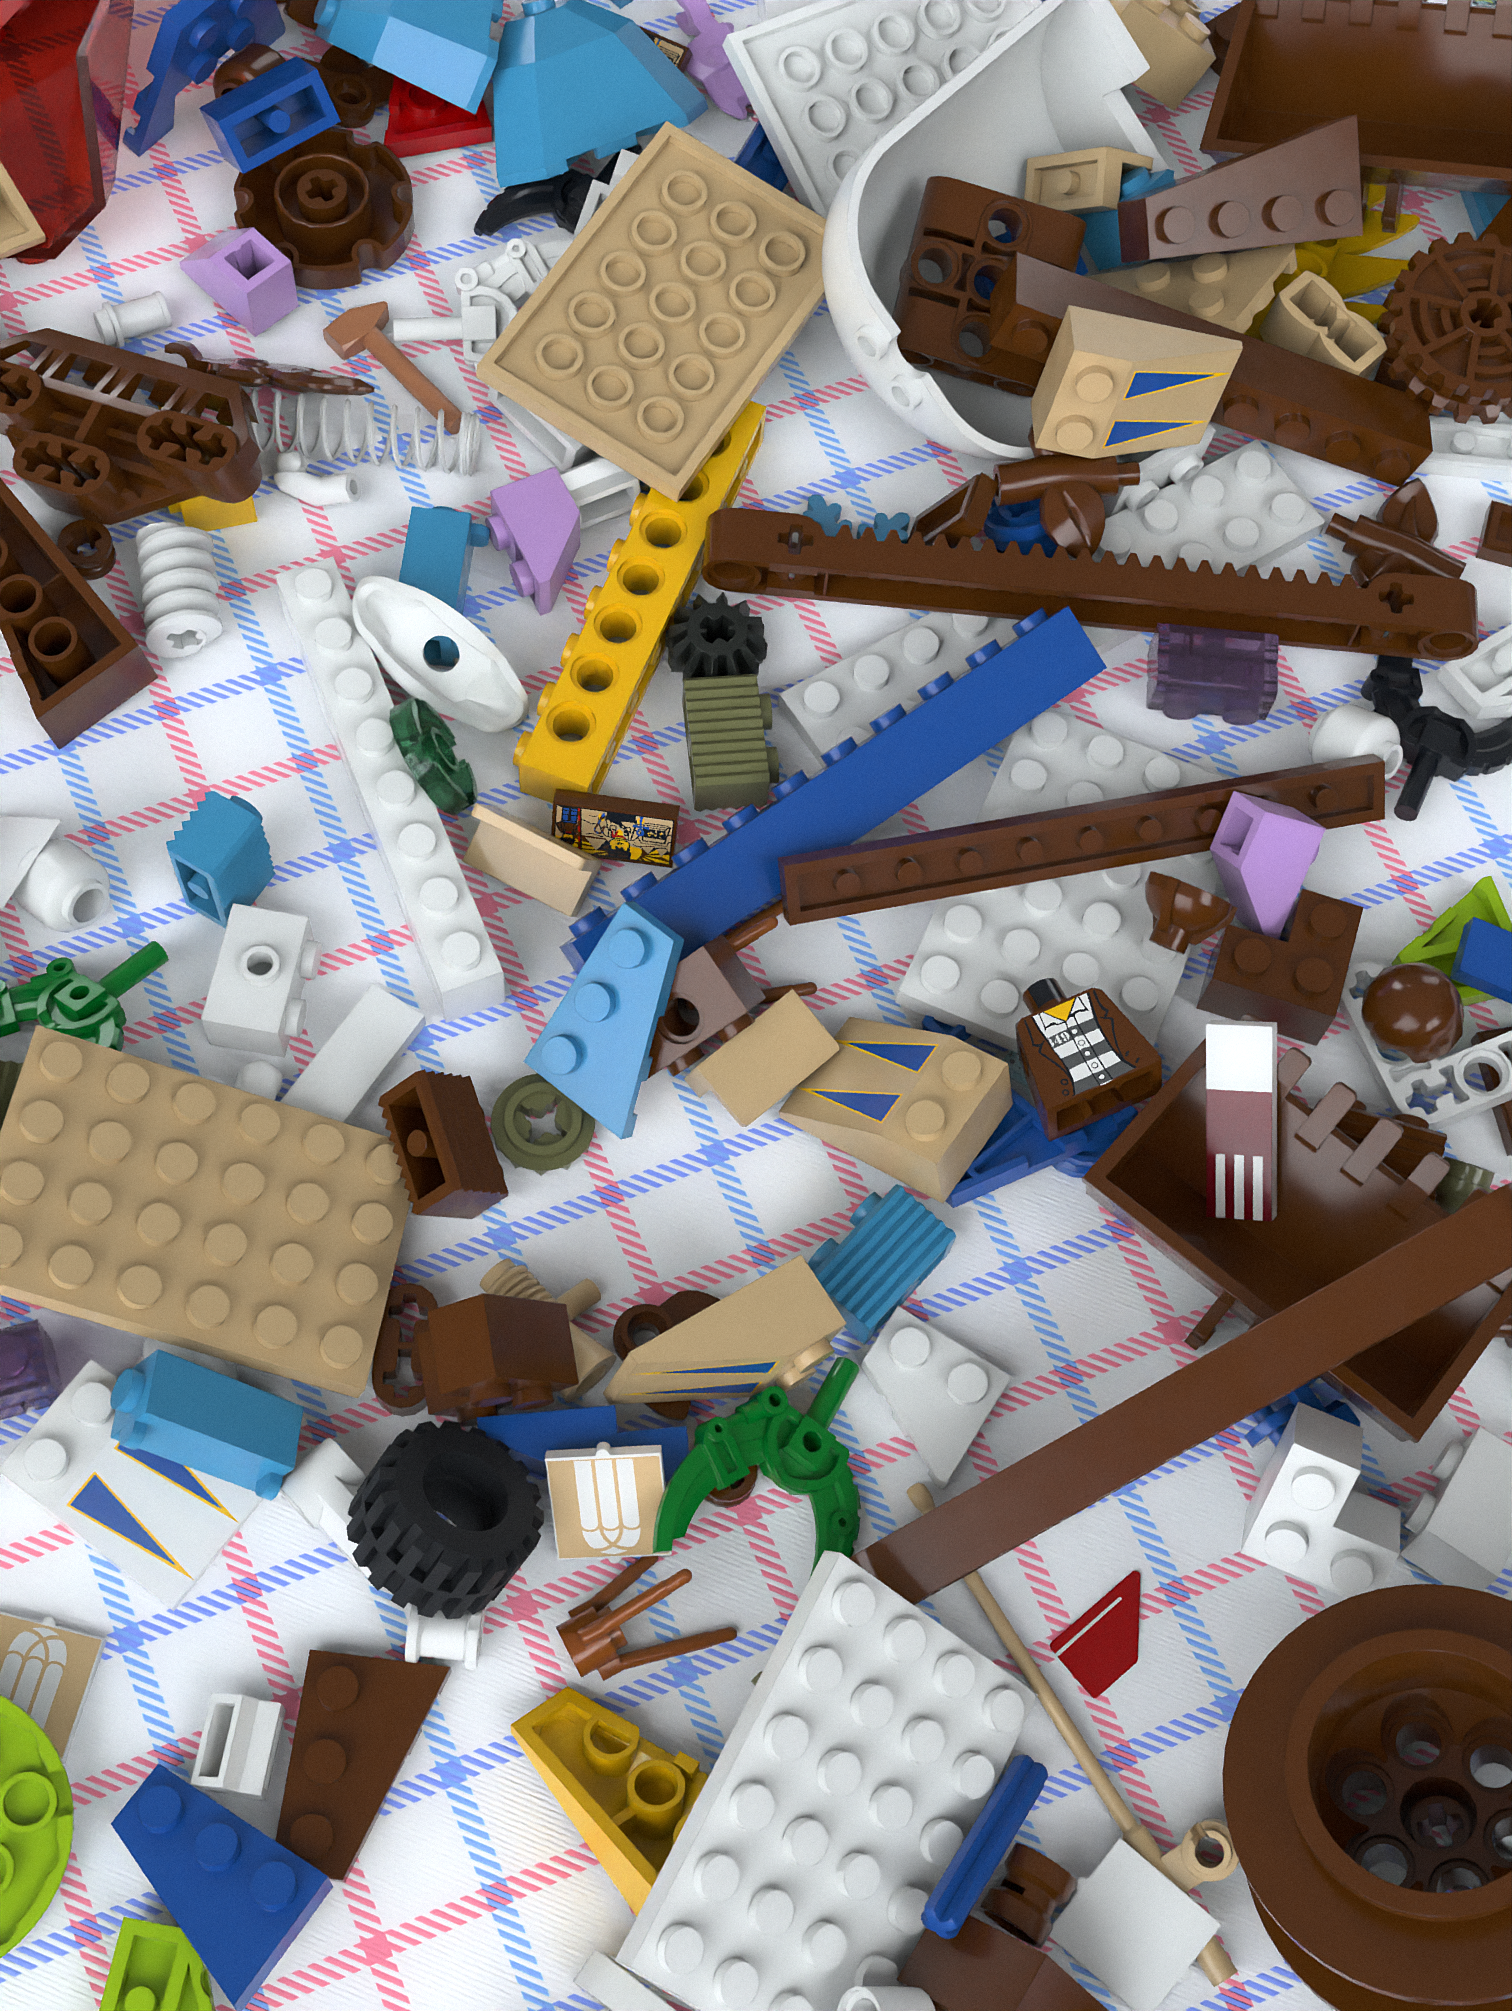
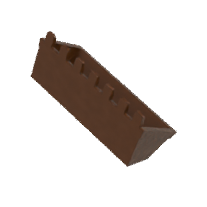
(1417, 73)
(1332, 1216)

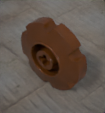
(330, 208)

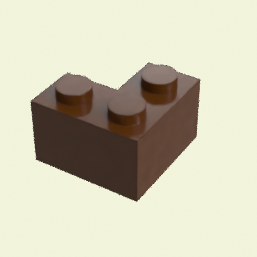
(1285, 978)
(495, 1356)
(991, 1973)

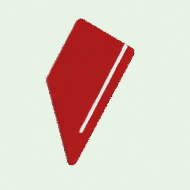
(1104, 1639)

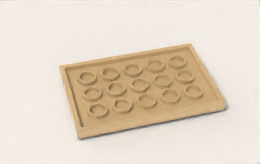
(665, 312)
(197, 1213)

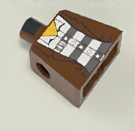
(1082, 1057)

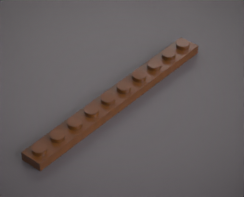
(1063, 840)

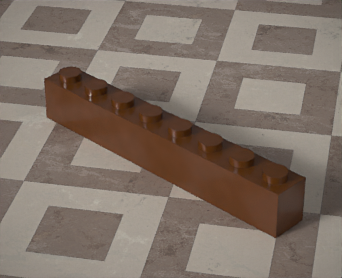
(1268, 393)

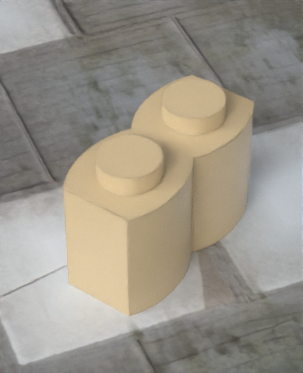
(1315, 323)

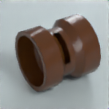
(1028, 1895)

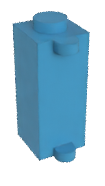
(439, 562)
(207, 1422)

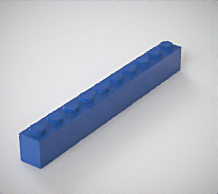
(860, 782)

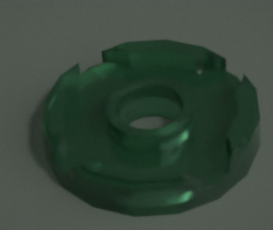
(428, 752)

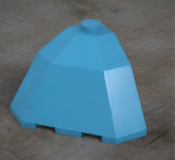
(425, 42)
(578, 84)

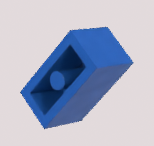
(270, 114)

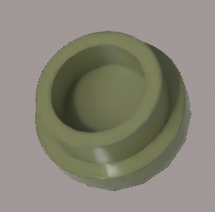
(1460, 1182)

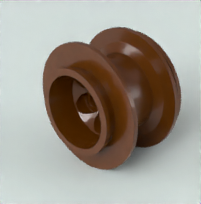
(1332, 1721)

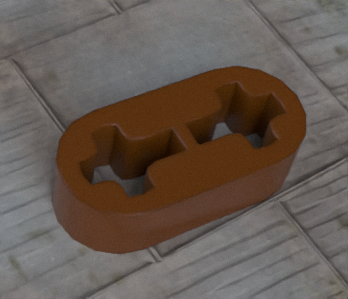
(391, 1348)

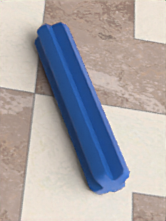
(984, 1847)

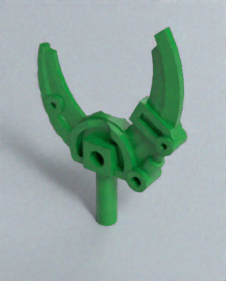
(76, 1003)
(790, 1450)

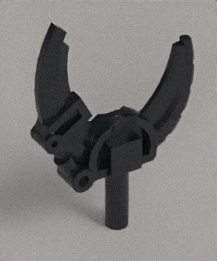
(560, 194)
(1431, 738)

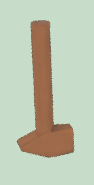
(362, 330)

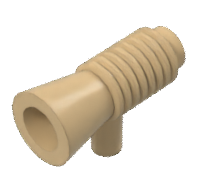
(591, 1357)

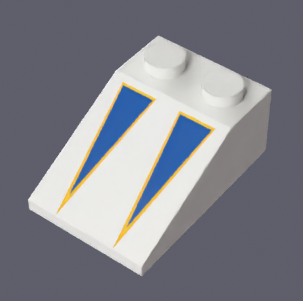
(126, 1504)

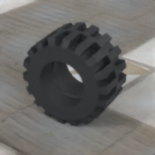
(421, 1553)

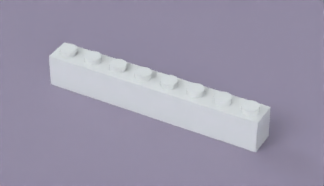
(394, 805)

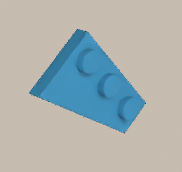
(608, 1018)

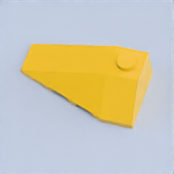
(612, 1785)

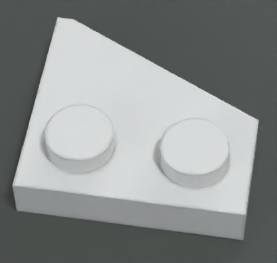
(934, 1389)

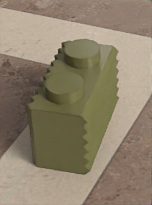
(727, 741)

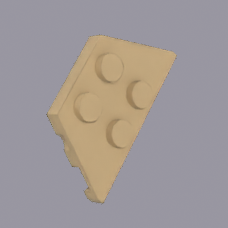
(1212, 287)

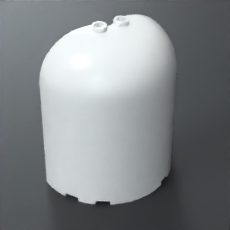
(1028, 95)

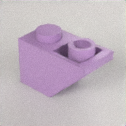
(245, 277)
(540, 533)
(1263, 859)

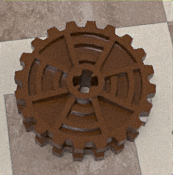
(1454, 327)

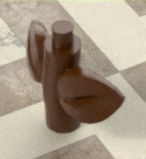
(1068, 492)
(1397, 539)

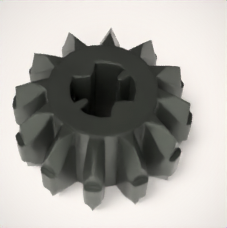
(715, 640)

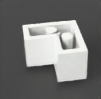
(1310, 1516)

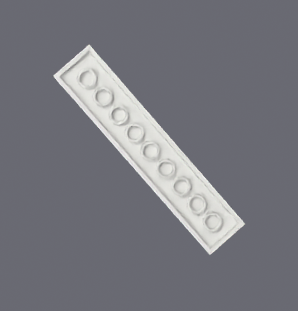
(1229, 512)

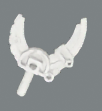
(486, 298)

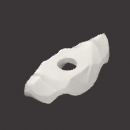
(397, 625)

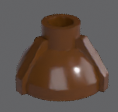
(1183, 912)

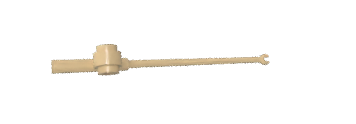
(1182, 1864)

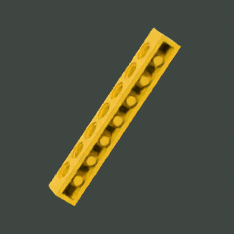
(614, 611)

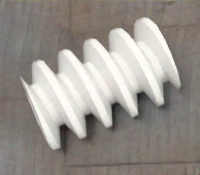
(178, 589)

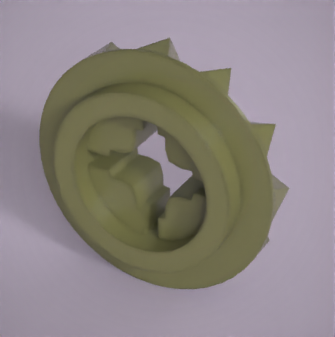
(512, 1131)

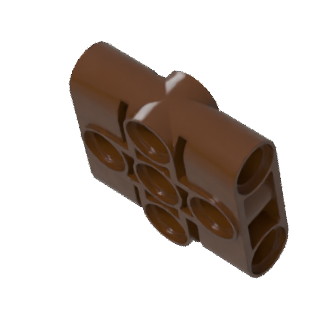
(957, 238)

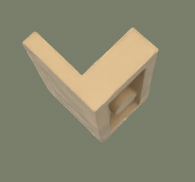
(1080, 179)
(531, 860)
(765, 1060)

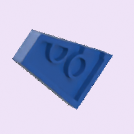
(220, 1879)

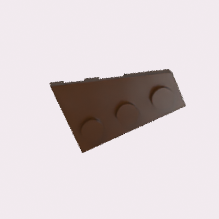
(347, 1750)

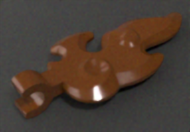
(259, 372)

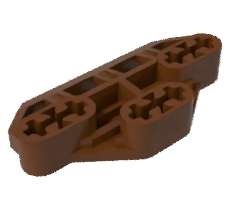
(113, 456)

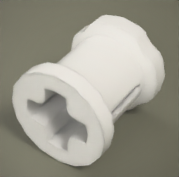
(444, 1637)

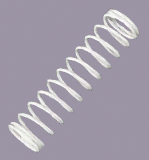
(466, 447)

